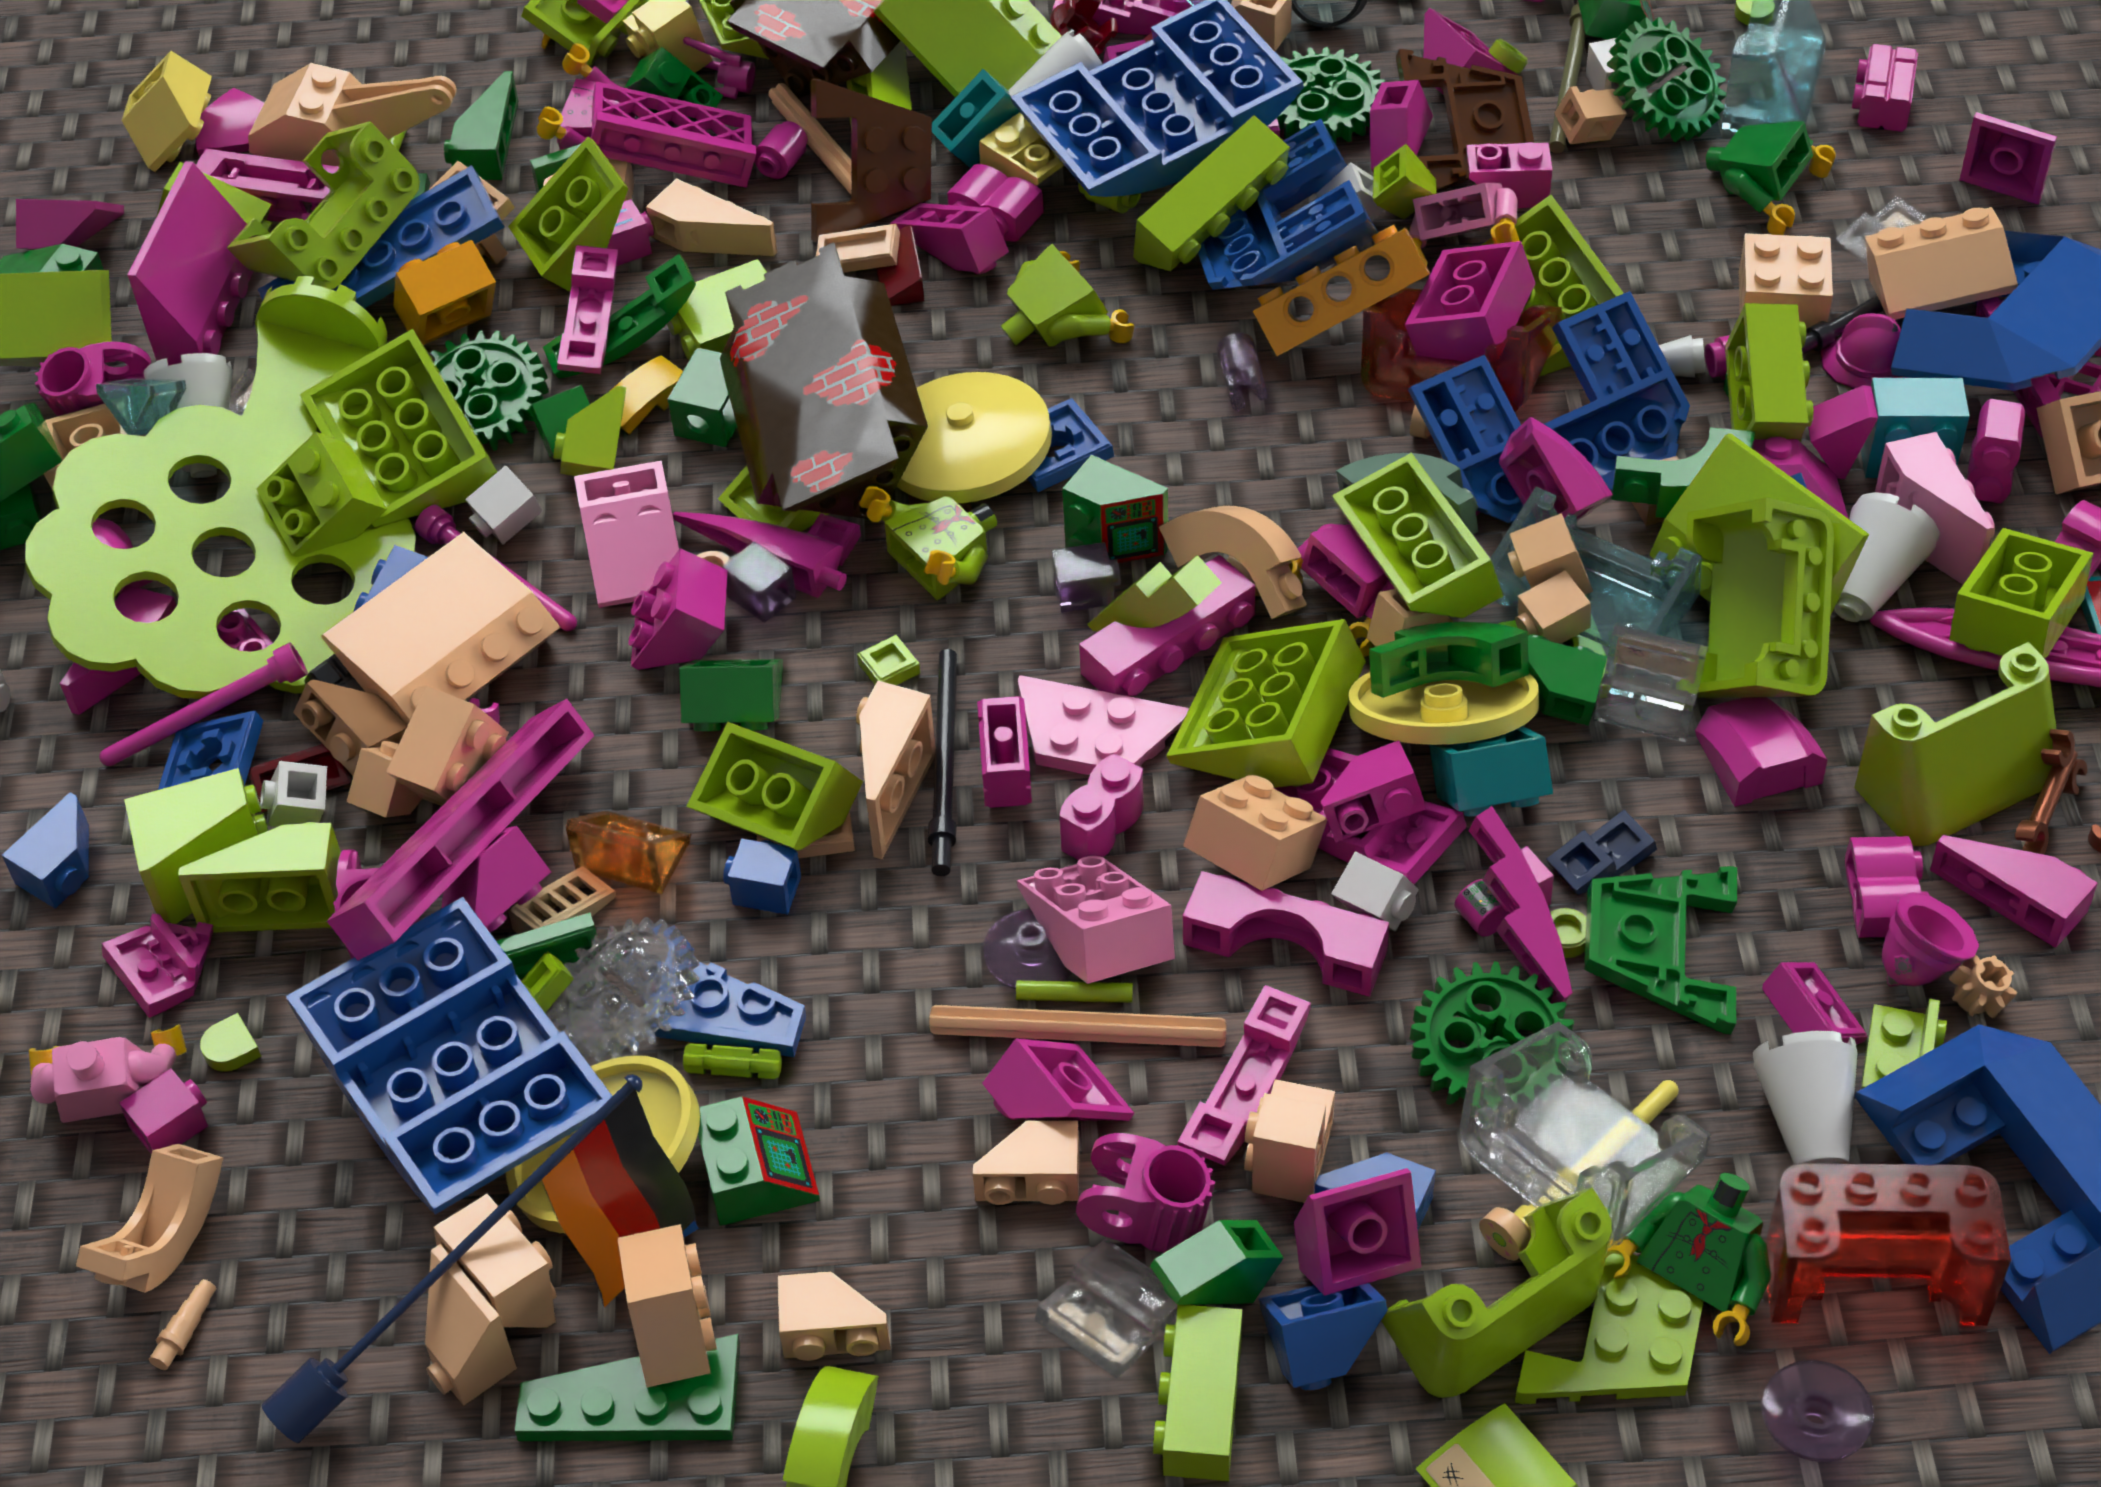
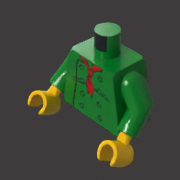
(1764, 164)
(1706, 1248)

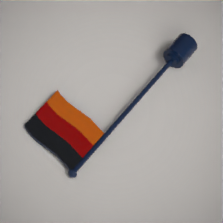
(601, 1186)

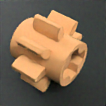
(1983, 985)

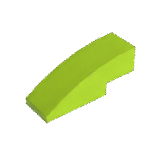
(1159, 596)

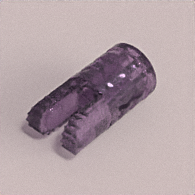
(1241, 368)

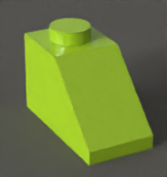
(1400, 181)
(592, 436)

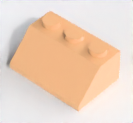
(1940, 262)

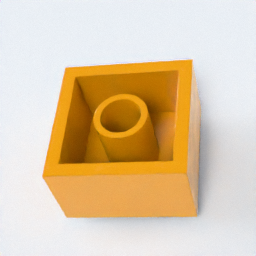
(444, 291)

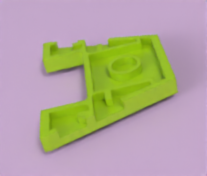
(1635, 1342)

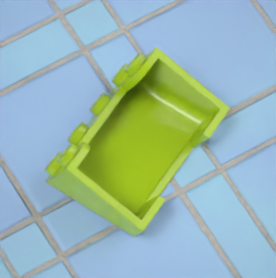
(362, 203)

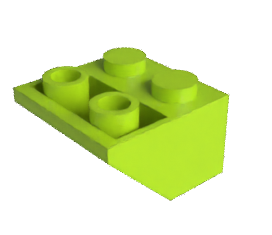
(320, 496)

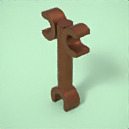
(2059, 780)

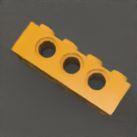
(1287, 332)

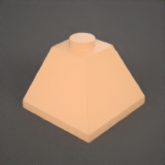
(463, 1335)

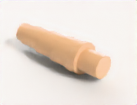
(181, 1326)

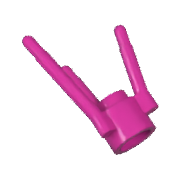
(733, 72)

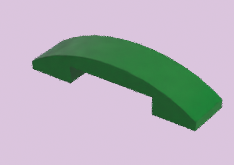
(643, 316)

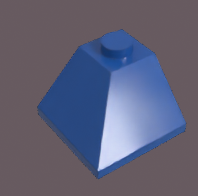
(1320, 1334)

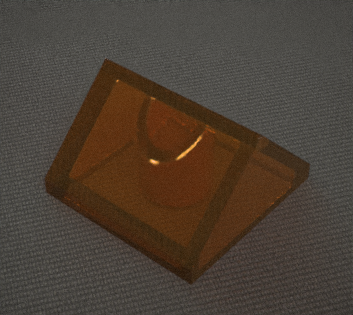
(626, 849)

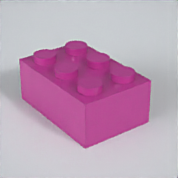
(1470, 301)

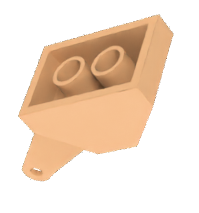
(330, 99)

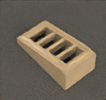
(528, 915)

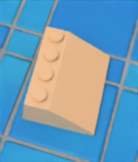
(442, 627)

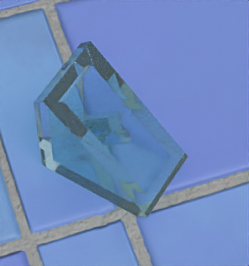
(141, 401)

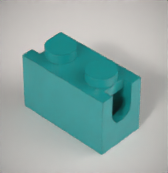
(972, 116)

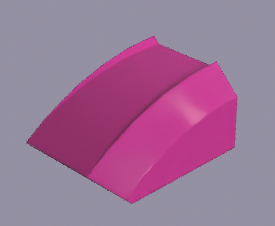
(1547, 461)
(1759, 749)

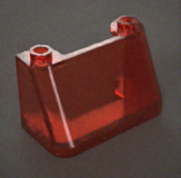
(1392, 365)

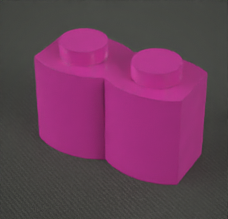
(1012, 199)
(1996, 449)
(1102, 808)
(1877, 875)

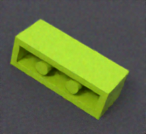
(1199, 1392)

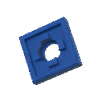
(1081, 440)
(200, 744)

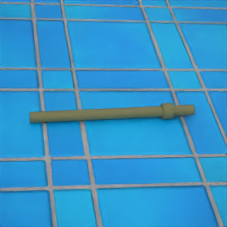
(1570, 74)

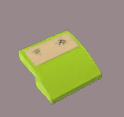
(1494, 1454)

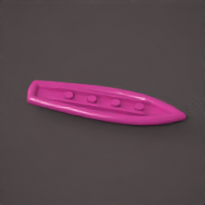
(2071, 660)

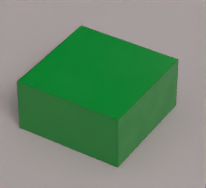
(553, 413)

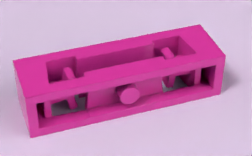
(271, 179)

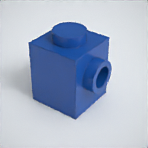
(763, 876)

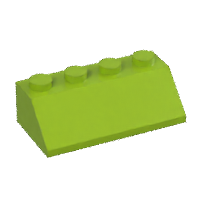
(1210, 196)
(1419, 540)

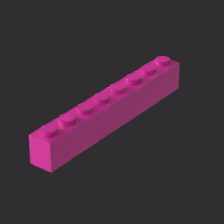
(459, 831)

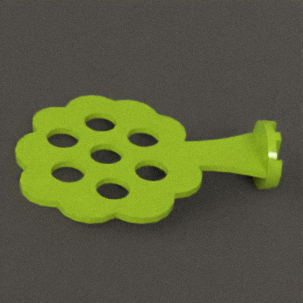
(301, 340)

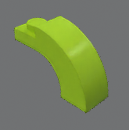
(829, 1428)

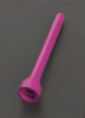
(438, 527)
(283, 666)

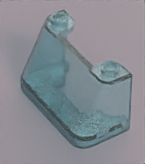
(1774, 65)
(1624, 584)

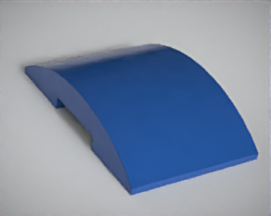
(1162, 103)
(447, 1056)

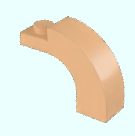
(1249, 539)
(164, 1223)

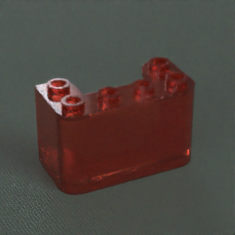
(1888, 1224)

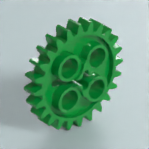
(1647, 56)
(1334, 91)
(493, 383)
(1515, 1007)

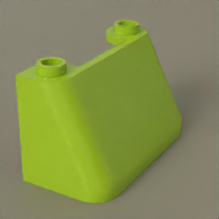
(1765, 597)
(1959, 770)
(1459, 1342)

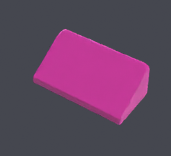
(1810, 1002)

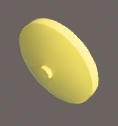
(979, 438)
(1444, 710)
(668, 1106)

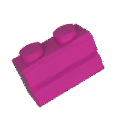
(1886, 87)
(1004, 752)

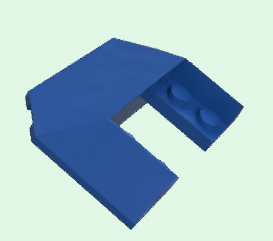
(1267, 249)
(2038, 330)
(1631, 409)
(2031, 1097)

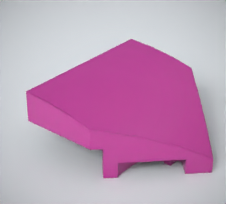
(228, 122)
(159, 962)

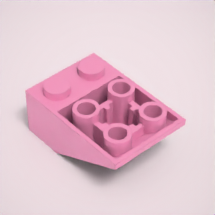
(1927, 476)
(626, 529)
(1100, 918)

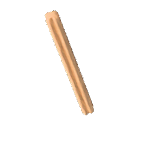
(1078, 1026)

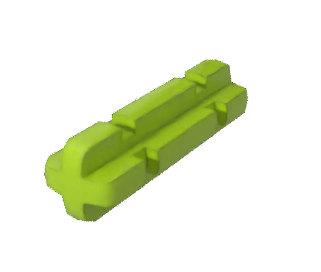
(732, 1061)

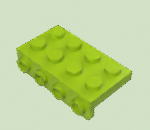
(571, 24)

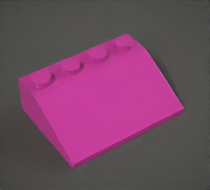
(184, 271)

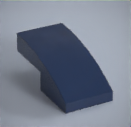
(1603, 854)

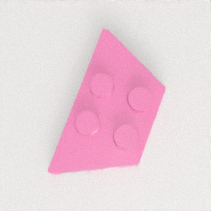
(1082, 726)

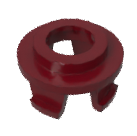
(1078, 16)

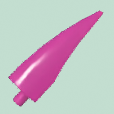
(811, 557)

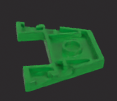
(1641, 939)

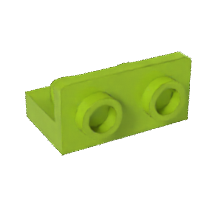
(1899, 1038)

